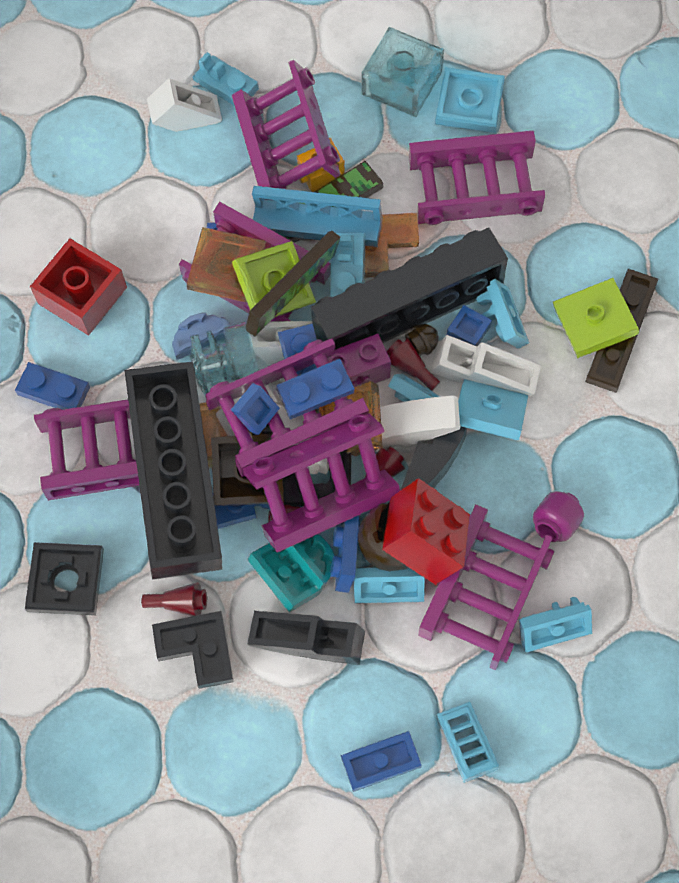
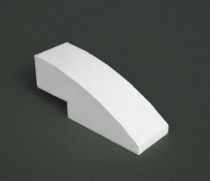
(484, 365)
(419, 420)

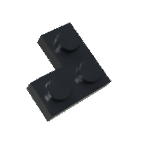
(197, 636)

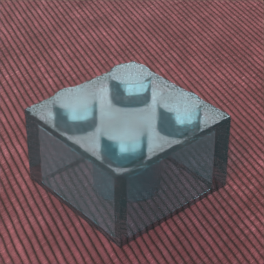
(402, 71)

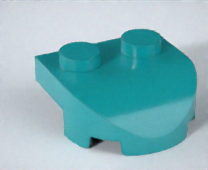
(295, 572)

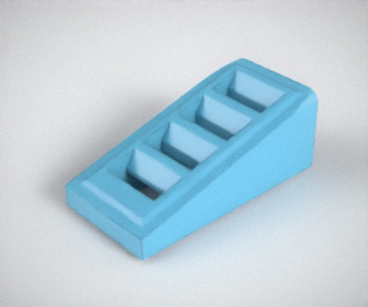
(476, 770)

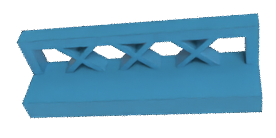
(316, 217)

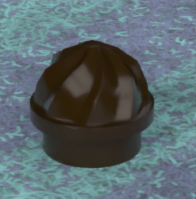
(423, 338)

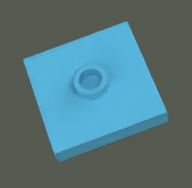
(470, 100)
(491, 409)

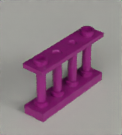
(258, 134)
(475, 150)
(234, 222)
(282, 438)
(93, 477)
(334, 508)
(451, 590)

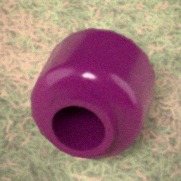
(558, 516)

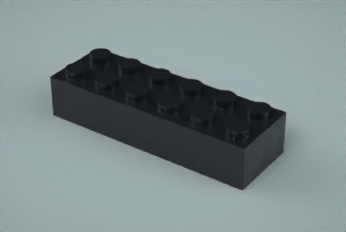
(412, 293)
(173, 470)

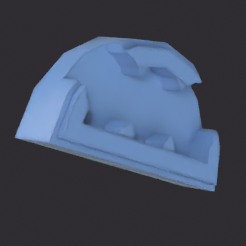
(197, 324)

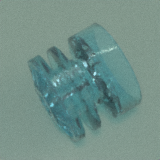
(225, 360)

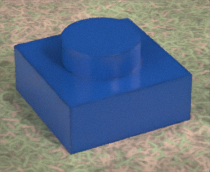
(469, 326)
(255, 408)

